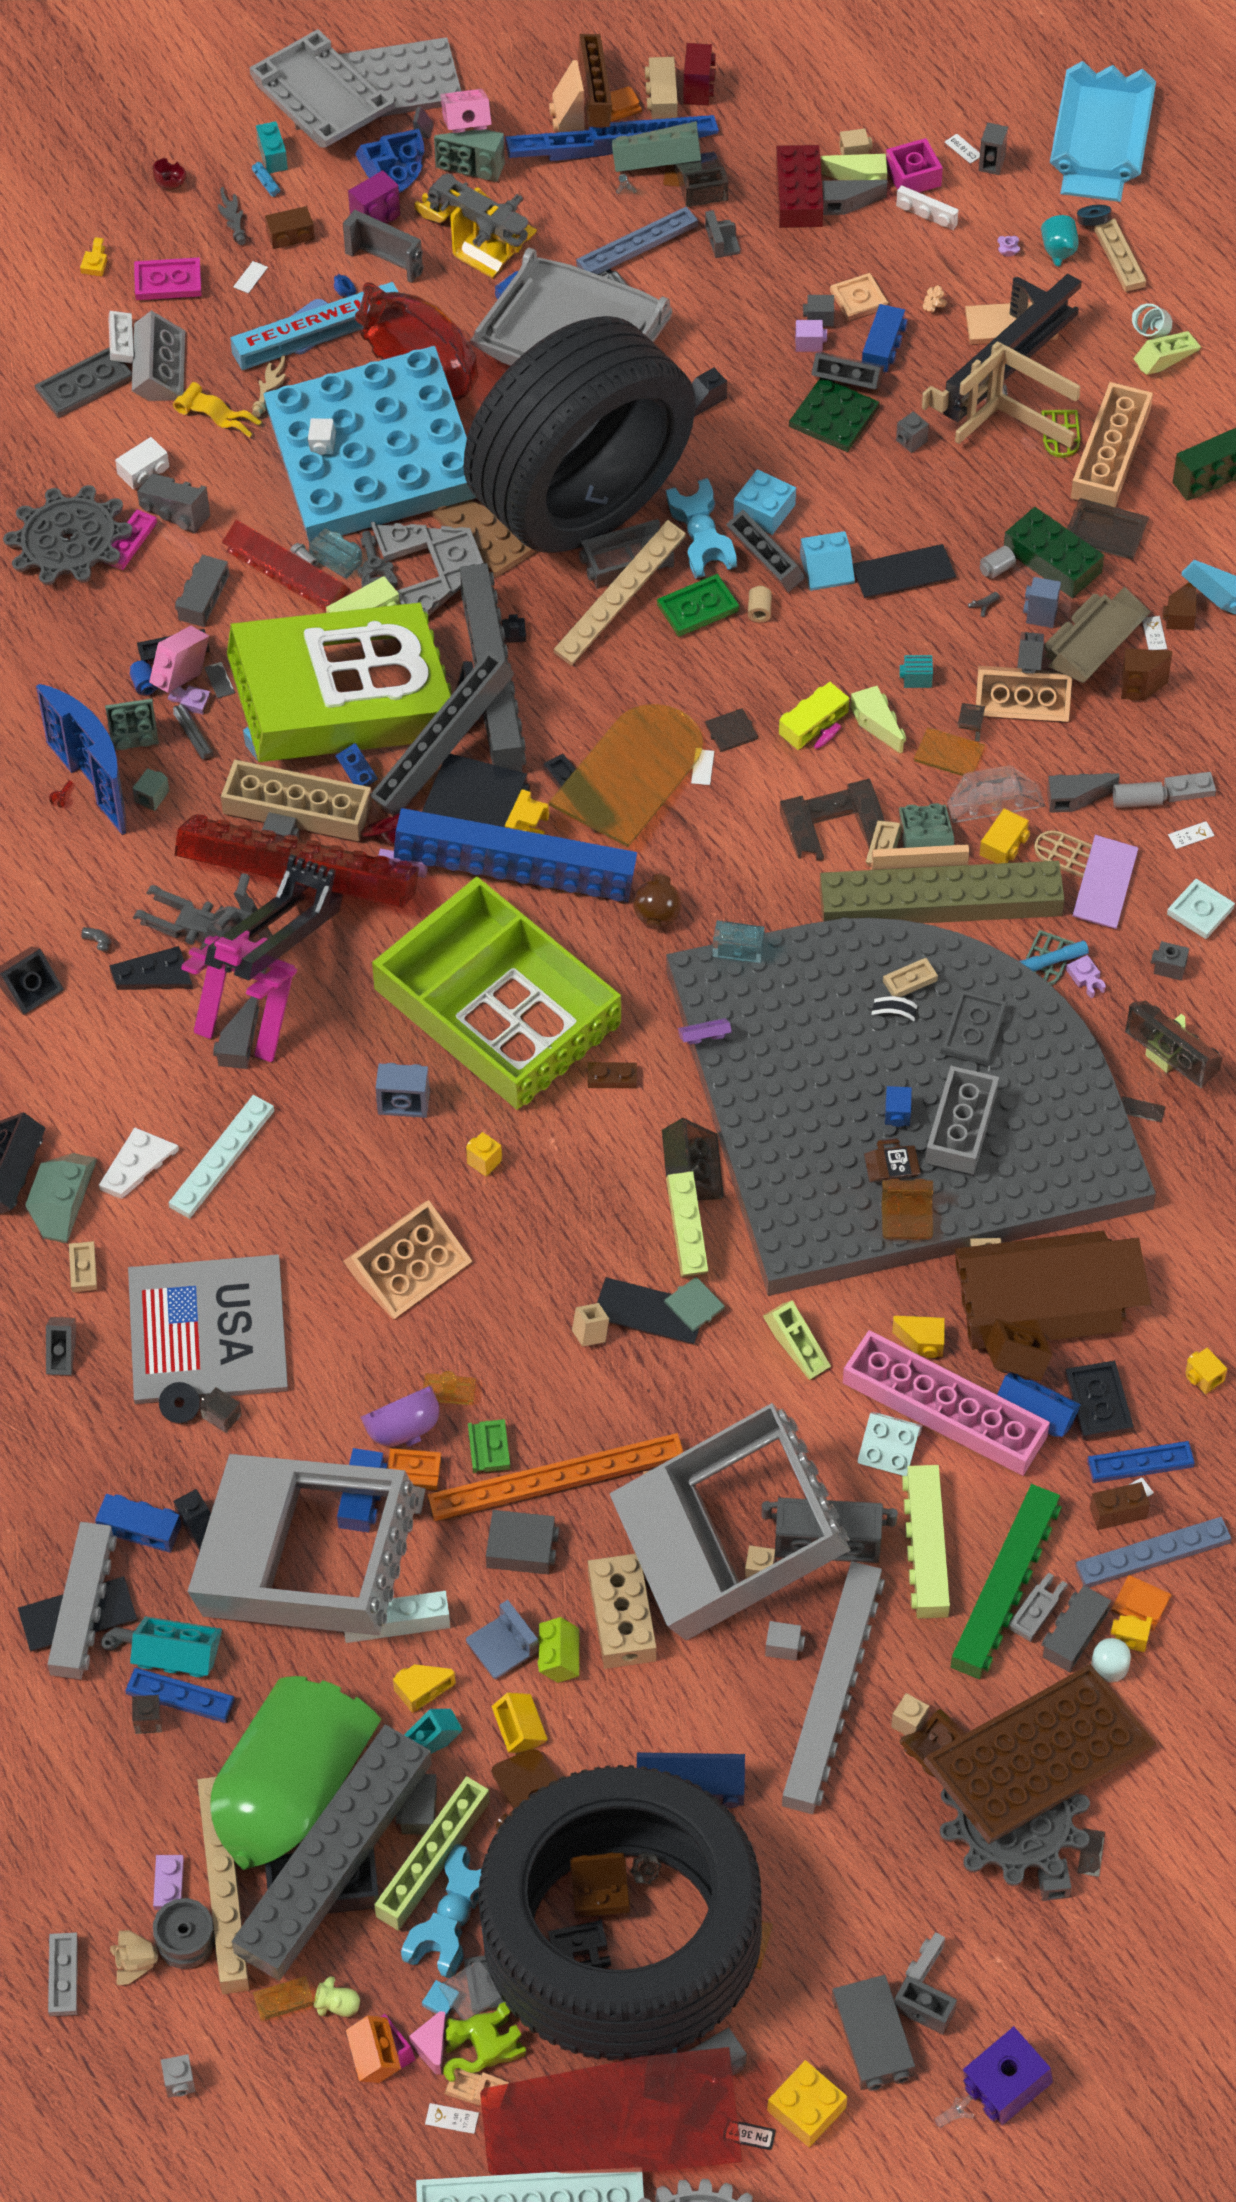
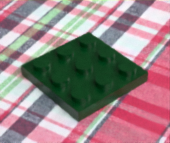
(834, 414)

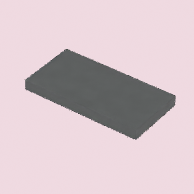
(83, 383)

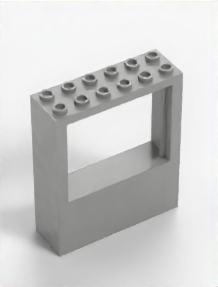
(249, 1535)
(680, 1543)

